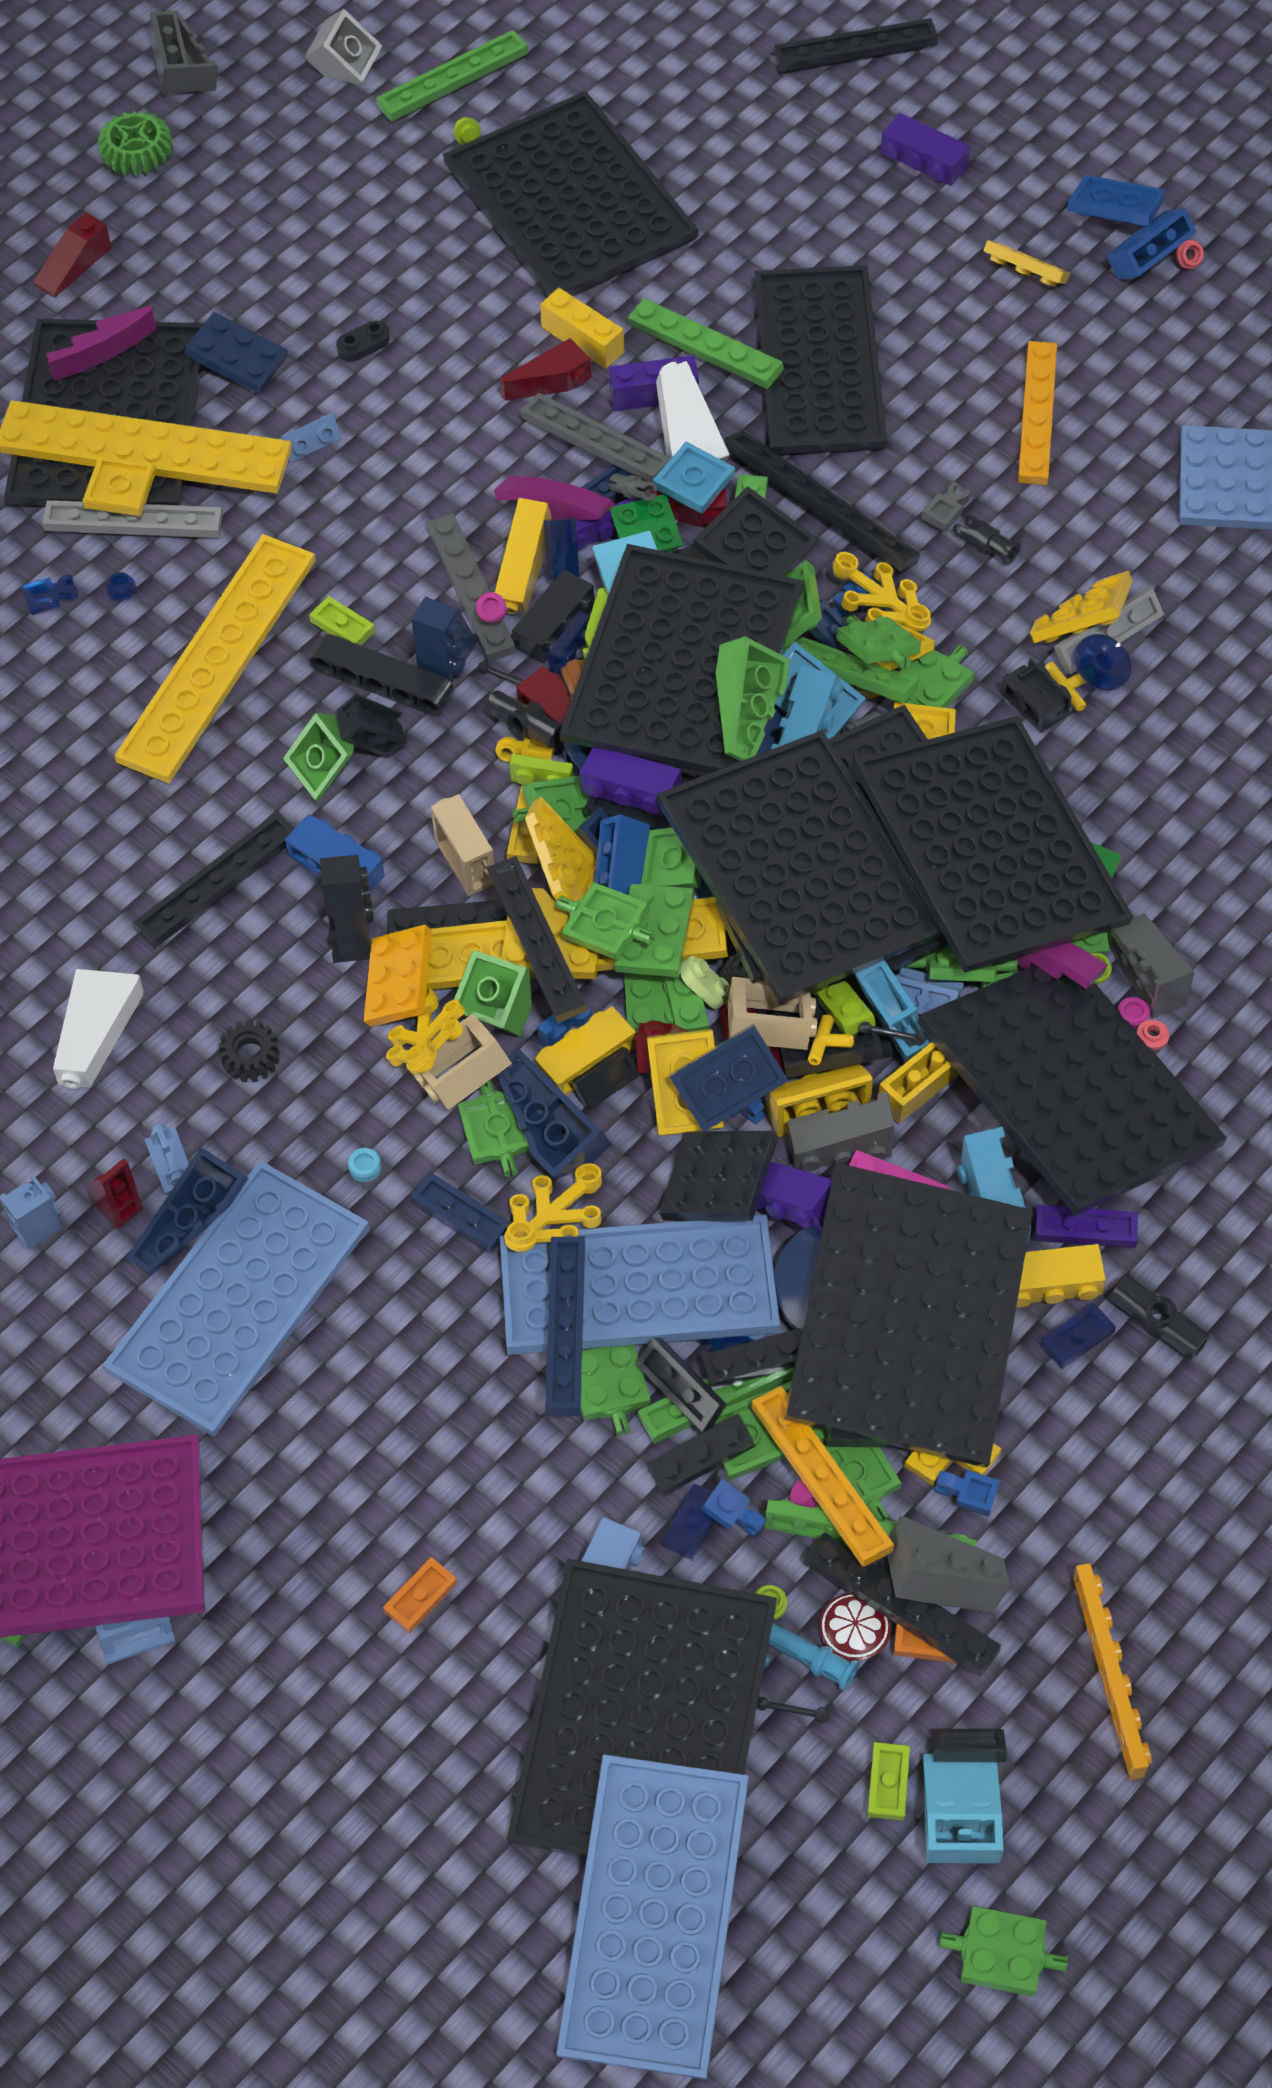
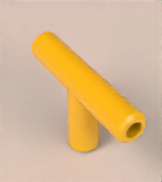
(1070, 683)
(825, 1039)

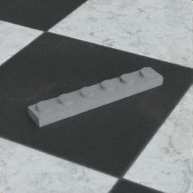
(155, 520)

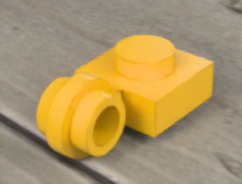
(528, 747)

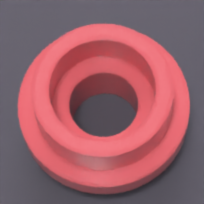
(1196, 254)
(1154, 1042)

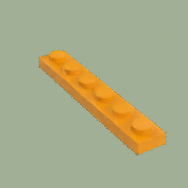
(1037, 413)
(824, 1479)
(1116, 1685)

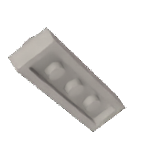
(1136, 614)

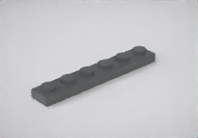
(594, 437)
(468, 585)

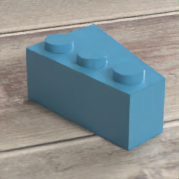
(810, 705)
(987, 1170)

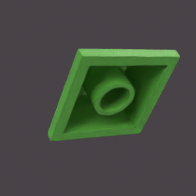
(319, 754)
(496, 992)

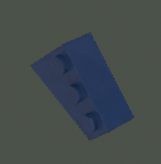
(441, 639)

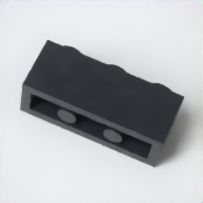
(552, 614)

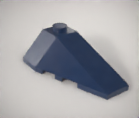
(552, 1124)
(193, 1203)

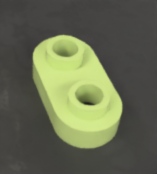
(705, 982)

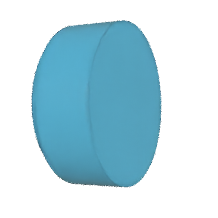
(364, 1165)

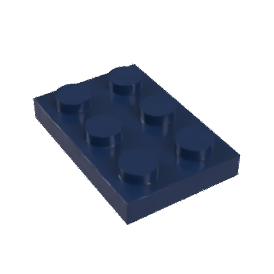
(236, 352)
(728, 1077)

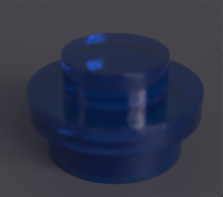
(120, 586)

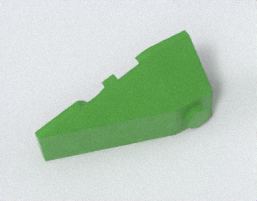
(748, 688)

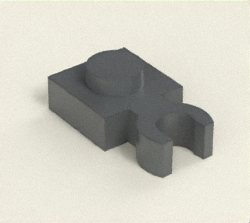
(945, 510)

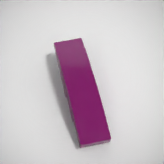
(95, 347)
(562, 498)
(1066, 960)

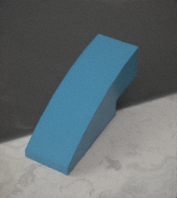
(891, 1006)

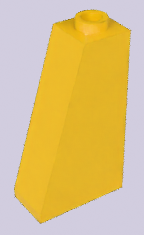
(523, 555)

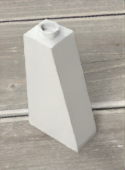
(686, 413)
(93, 1023)

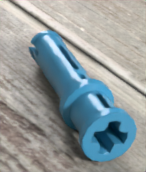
(820, 1660)

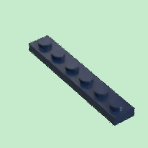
(565, 1326)

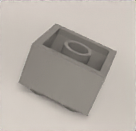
(343, 49)

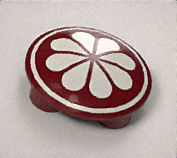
(853, 1628)

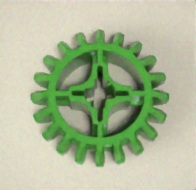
(134, 137)

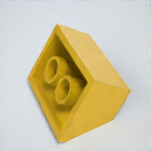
(816, 1093)

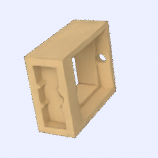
(462, 844)
(775, 1030)
(471, 1071)

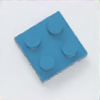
(694, 477)

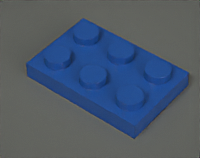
(1116, 200)

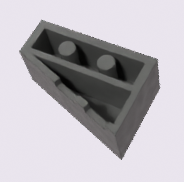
(831, 1138)

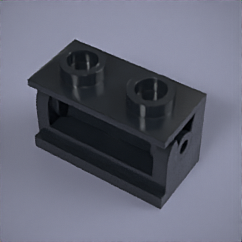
(1036, 695)
(370, 726)

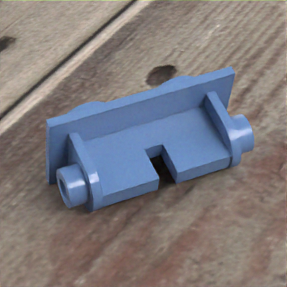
(313, 436)
(167, 1155)

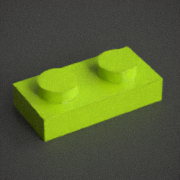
(341, 621)
(532, 769)
(845, 1007)
(888, 1781)

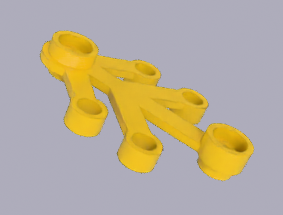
(910, 614)
(423, 1054)
(524, 1235)

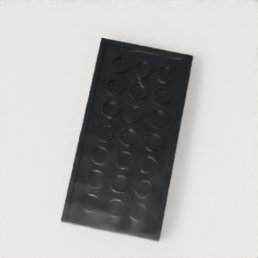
(827, 341)

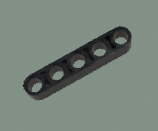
(382, 675)

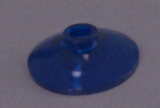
(1109, 655)

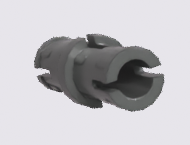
(632, 487)

